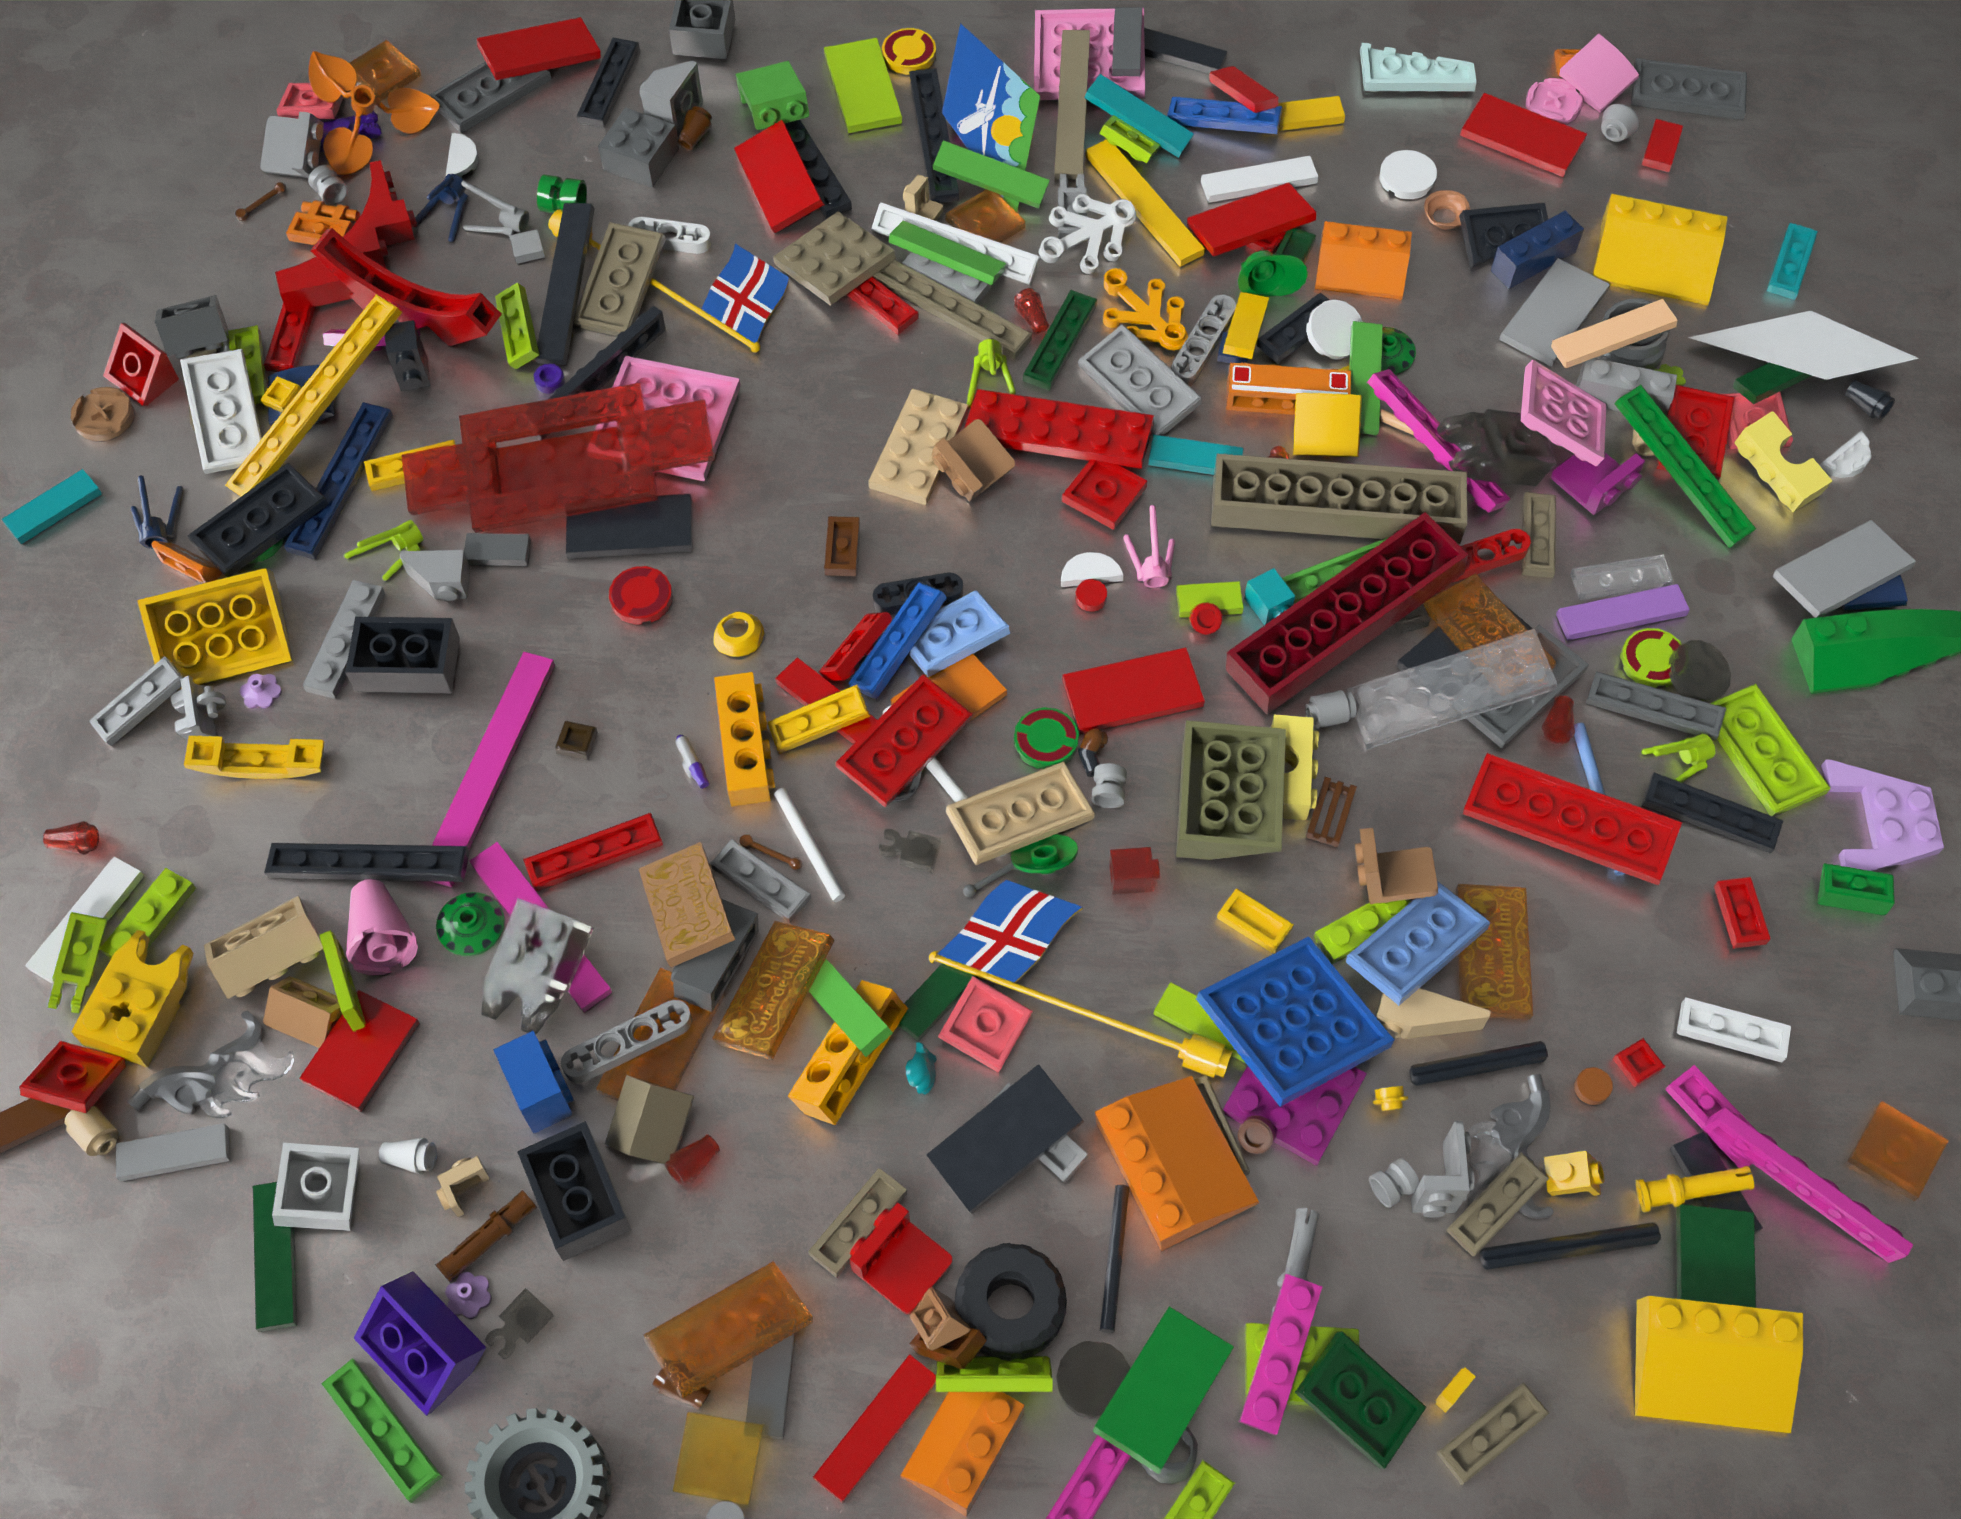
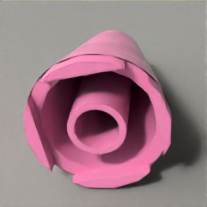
(377, 931)

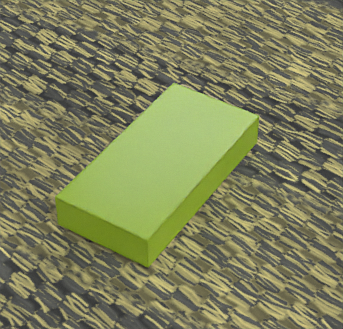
(1224, 595)

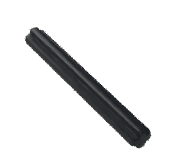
(1570, 1245)

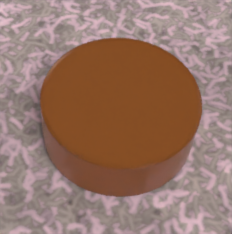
(1593, 1086)

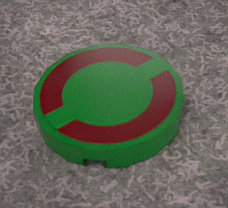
(1046, 737)

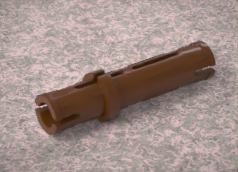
(488, 1234)

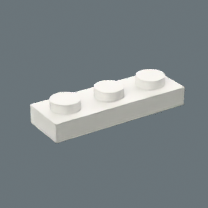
(1734, 1030)

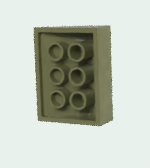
(1230, 790)

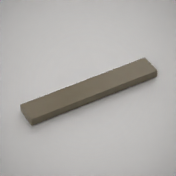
(1072, 104)
(953, 308)

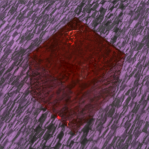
(1133, 870)

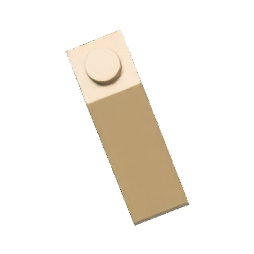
(1429, 1015)

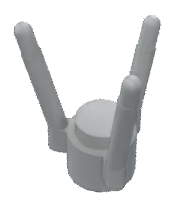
(510, 216)

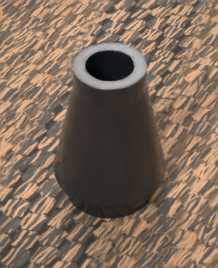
(1871, 400)

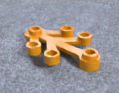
(1169, 335)

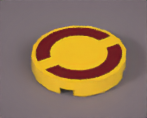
(908, 50)

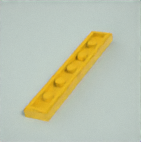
(1147, 203)

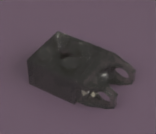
(1498, 448)
(534, 963)

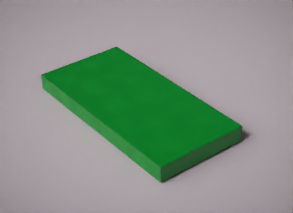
(1163, 1390)

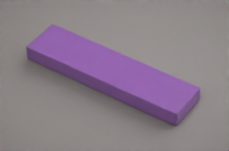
(1622, 612)

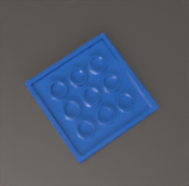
(1294, 1020)

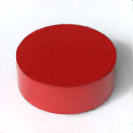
(1091, 595)
(1205, 618)

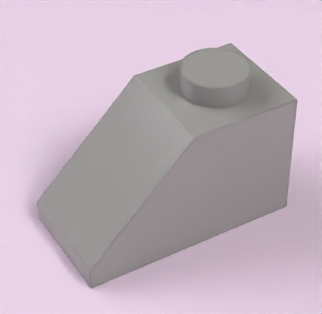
(439, 572)

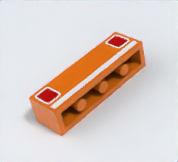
(1275, 386)

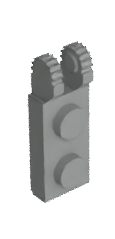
(1066, 198)

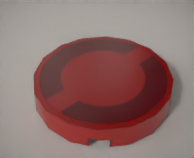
(640, 595)

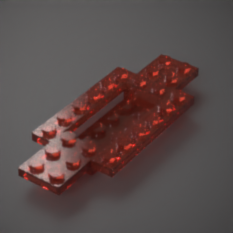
(558, 473)

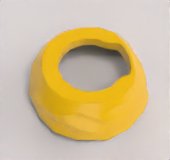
(740, 645)

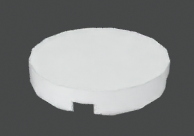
(1408, 174)
(1331, 328)

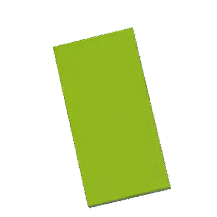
(862, 85)
(1767, 753)

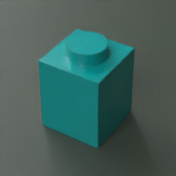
(1268, 595)

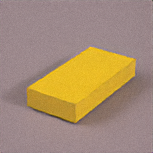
(1255, 921)

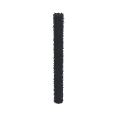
(1114, 1259)

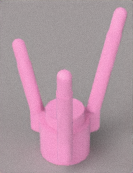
(1155, 570)

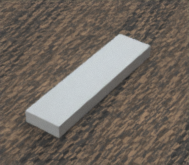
(1258, 178)
(99, 900)

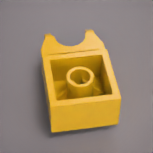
(134, 1002)

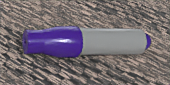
(691, 762)

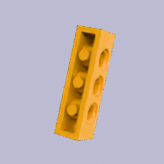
(753, 784)
(839, 1065)

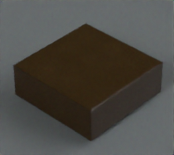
(576, 740)

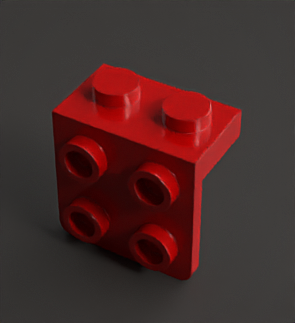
(899, 1259)

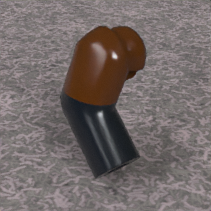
(1089, 747)

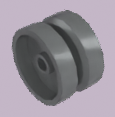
(1644, 353)

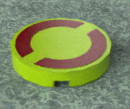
(1648, 655)

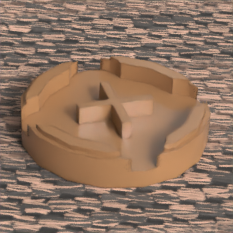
(102, 414)

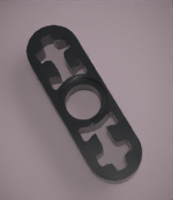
(894, 588)

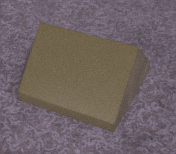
(648, 1120)

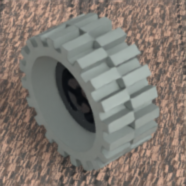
(532, 1439)

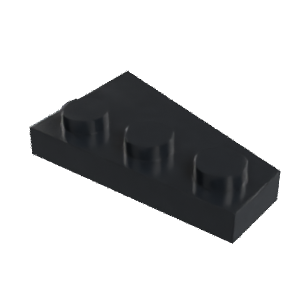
(1494, 226)

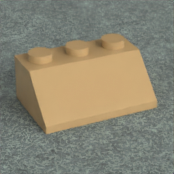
(263, 948)

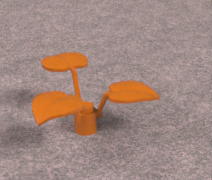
(344, 149)

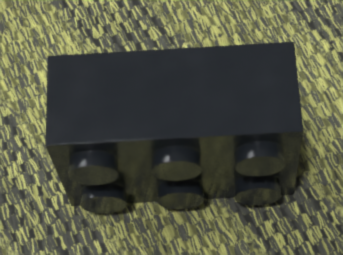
(403, 654)
(574, 1191)

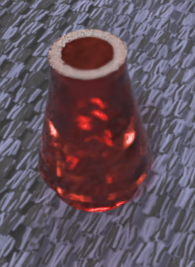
(1031, 309)
(1559, 723)
(74, 838)
(690, 1161)

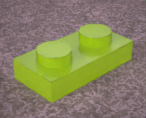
(1130, 139)

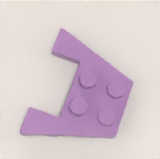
(1897, 813)

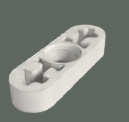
(689, 230)

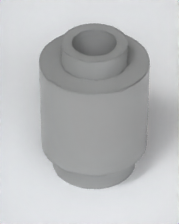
(1331, 708)

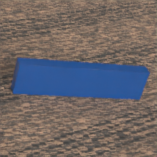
(1223, 115)
(898, 640)

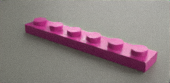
(1424, 424)
(1815, 1191)

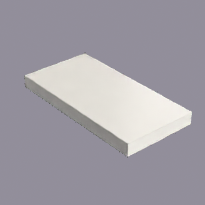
(221, 409)

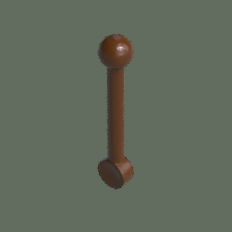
(242, 214)
(747, 842)

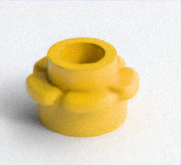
(1390, 1098)

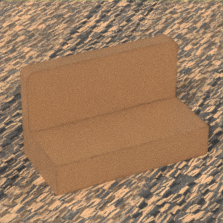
(301, 1010)

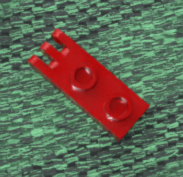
(855, 646)

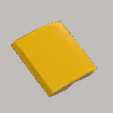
(1327, 425)

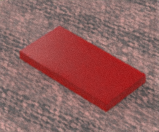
(538, 48)
(1523, 134)
(778, 176)
(1251, 219)
(1133, 690)
(903, 740)

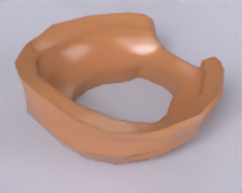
(1446, 199)

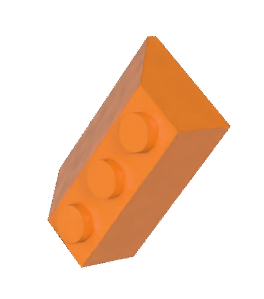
(1363, 260)
(963, 1446)

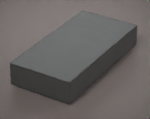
(497, 549)

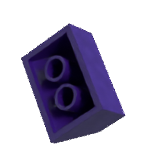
(418, 1341)

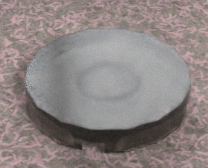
(1699, 671)
(1090, 1377)

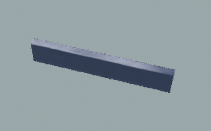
(340, 478)

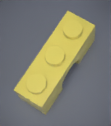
(1792, 482)
(1299, 747)

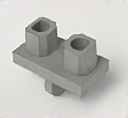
(199, 705)

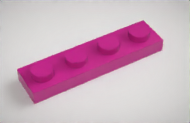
(1280, 1354)

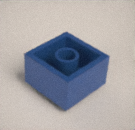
(535, 1081)

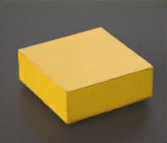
(280, 394)
(1454, 1389)

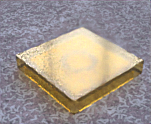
(718, 1458)

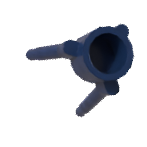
(449, 192)
(153, 527)

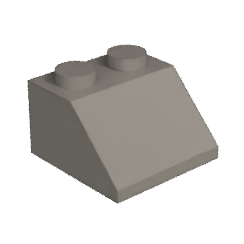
(672, 93)

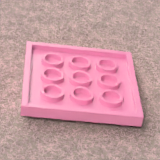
(1048, 49)
(674, 385)

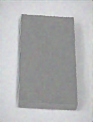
(1554, 310)
(1139, 380)
(1843, 569)

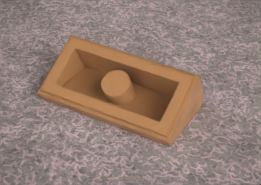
(938, 1319)

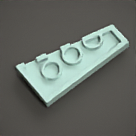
(1403, 72)

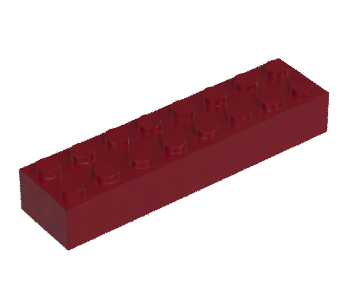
(1346, 613)

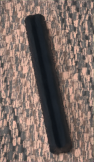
(1478, 1063)

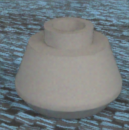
(1619, 122)

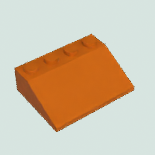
(1175, 1160)

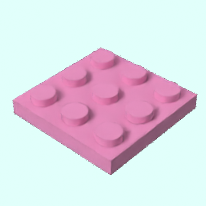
(1563, 413)

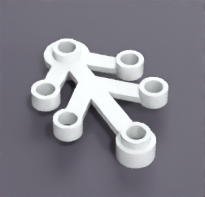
(1090, 229)

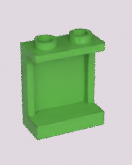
(773, 94)

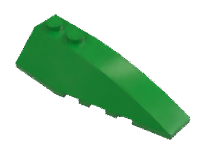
(1873, 646)

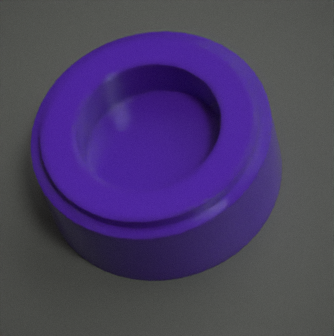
(549, 378)

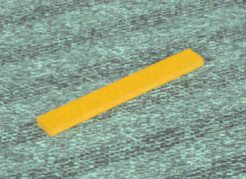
(315, 395)

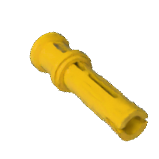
(1676, 1190)

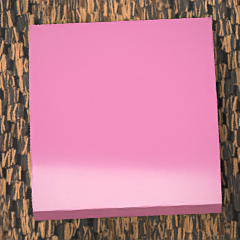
(1599, 73)

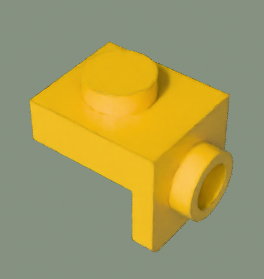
(1573, 1173)

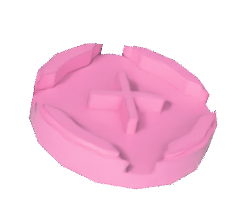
(1555, 100)

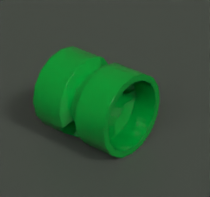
(554, 192)

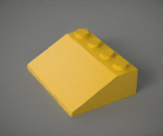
(1659, 249)
(219, 627)
(1717, 1363)

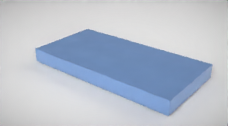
(1417, 943)

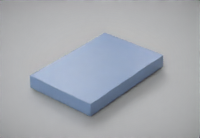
(957, 633)

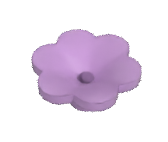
(260, 691)
(472, 1301)

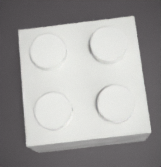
(316, 1186)

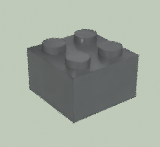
(702, 28)
(638, 147)
(192, 326)

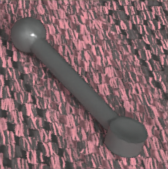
(970, 890)

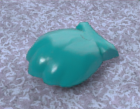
(921, 1069)

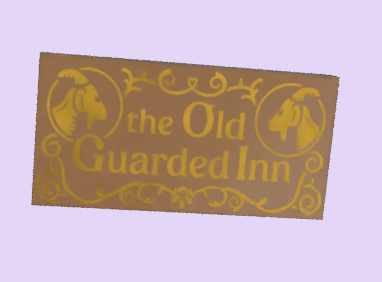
(686, 904)

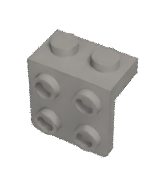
(292, 145)
(1446, 1193)

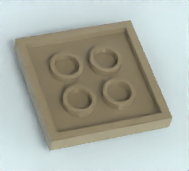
(834, 258)

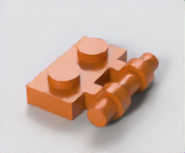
(312, 223)

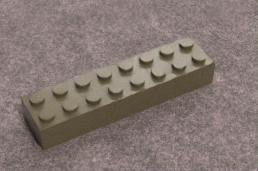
(1334, 497)

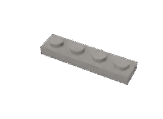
(330, 664)

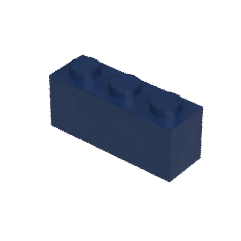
(1536, 249)

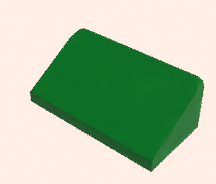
(1856, 889)

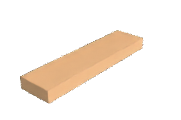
(1614, 333)

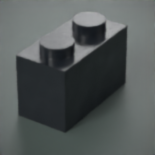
(407, 356)

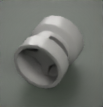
(326, 181)
(1109, 783)
(1394, 1182)

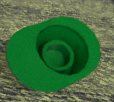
(1272, 274)

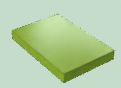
(996, 1375)

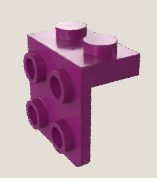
(1600, 484)

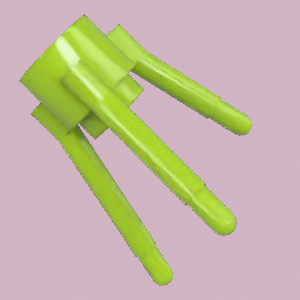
(990, 358)
(404, 536)
(1691, 750)

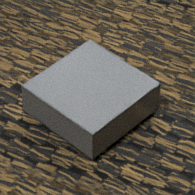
(526, 246)

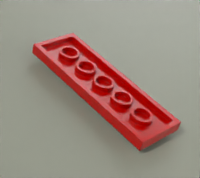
(1064, 428)
(1572, 818)

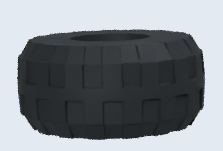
(1020, 1267)

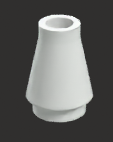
(412, 1155)

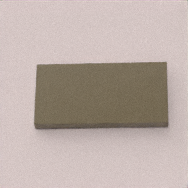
(619, 279)

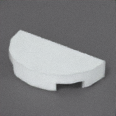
(462, 155)
(1850, 458)
(1090, 566)

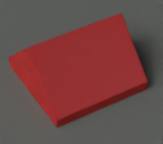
(139, 366)

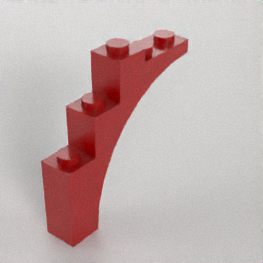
(380, 225)
(450, 316)

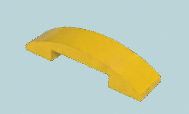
(254, 761)

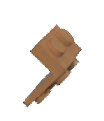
(972, 459)
(1395, 873)

